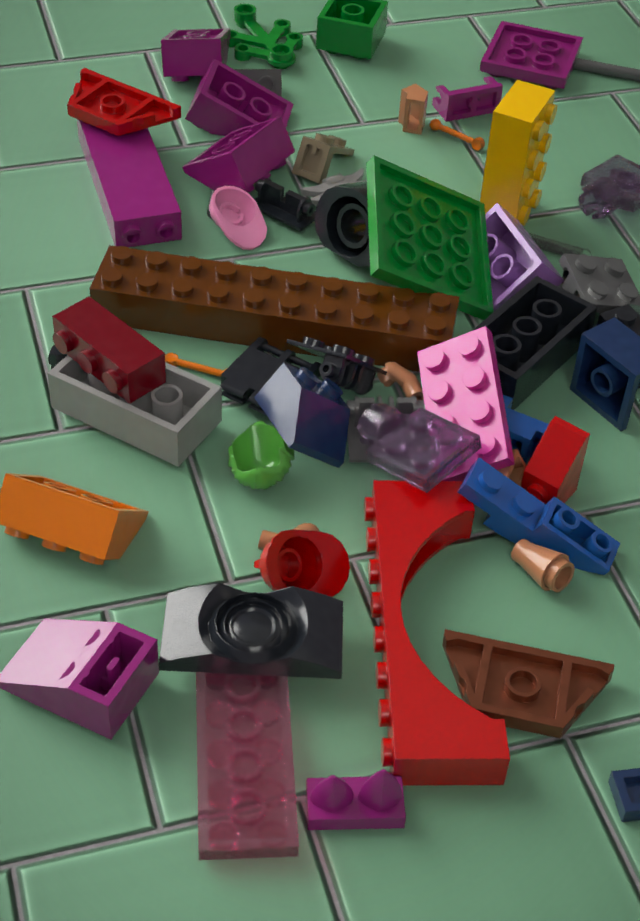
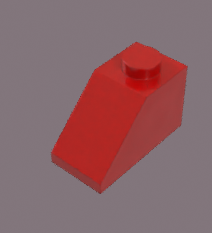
(556, 462)

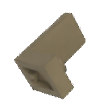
(316, 156)

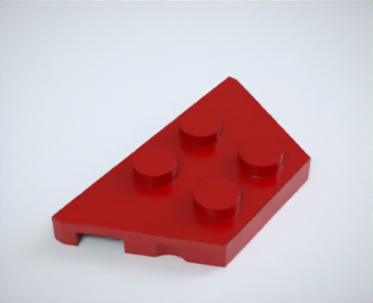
(117, 106)

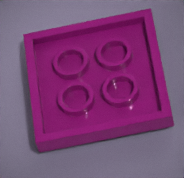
(531, 55)

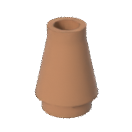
(546, 566)

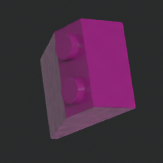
(192, 51)
(233, 101)

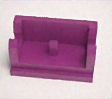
(468, 101)

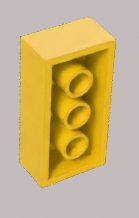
(517, 149)

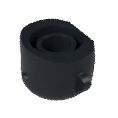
(343, 222)

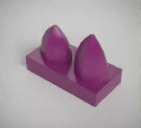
(355, 802)

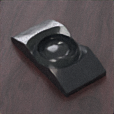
(252, 632)

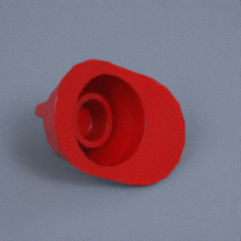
(305, 561)

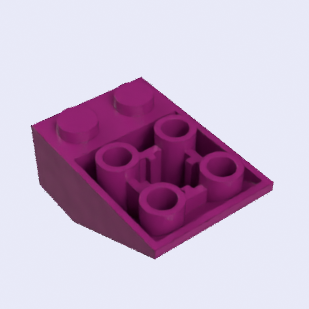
(84, 671)

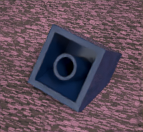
(608, 371)
(307, 413)

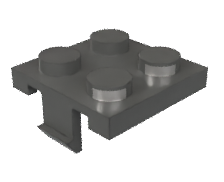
(599, 281)

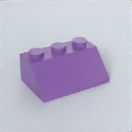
(513, 256)

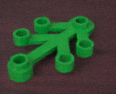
(277, 55)

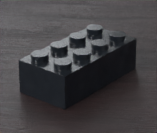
(536, 335)

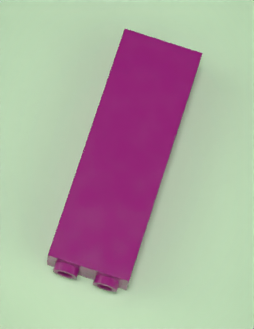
(131, 186)

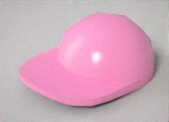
(238, 217)

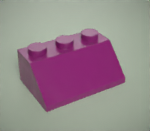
(243, 156)

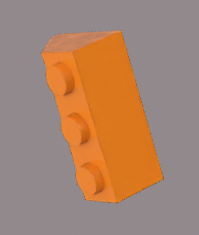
(68, 517)

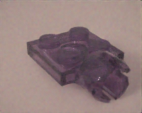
(610, 187)
(415, 445)

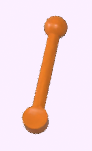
(477, 143)
(173, 359)

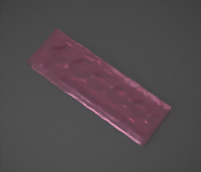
(245, 767)

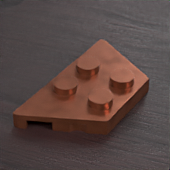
(524, 684)

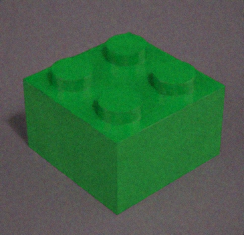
(352, 27)

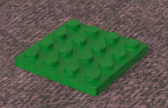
(427, 237)

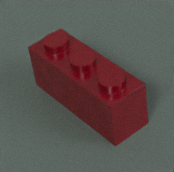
(109, 349)

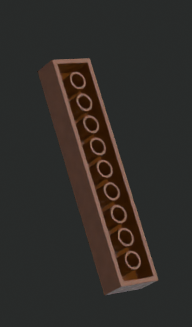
(251, 302)

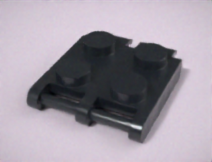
(254, 368)

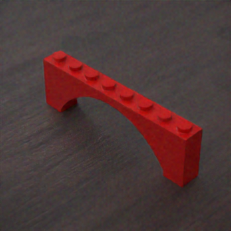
(429, 728)

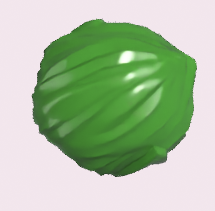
(260, 456)

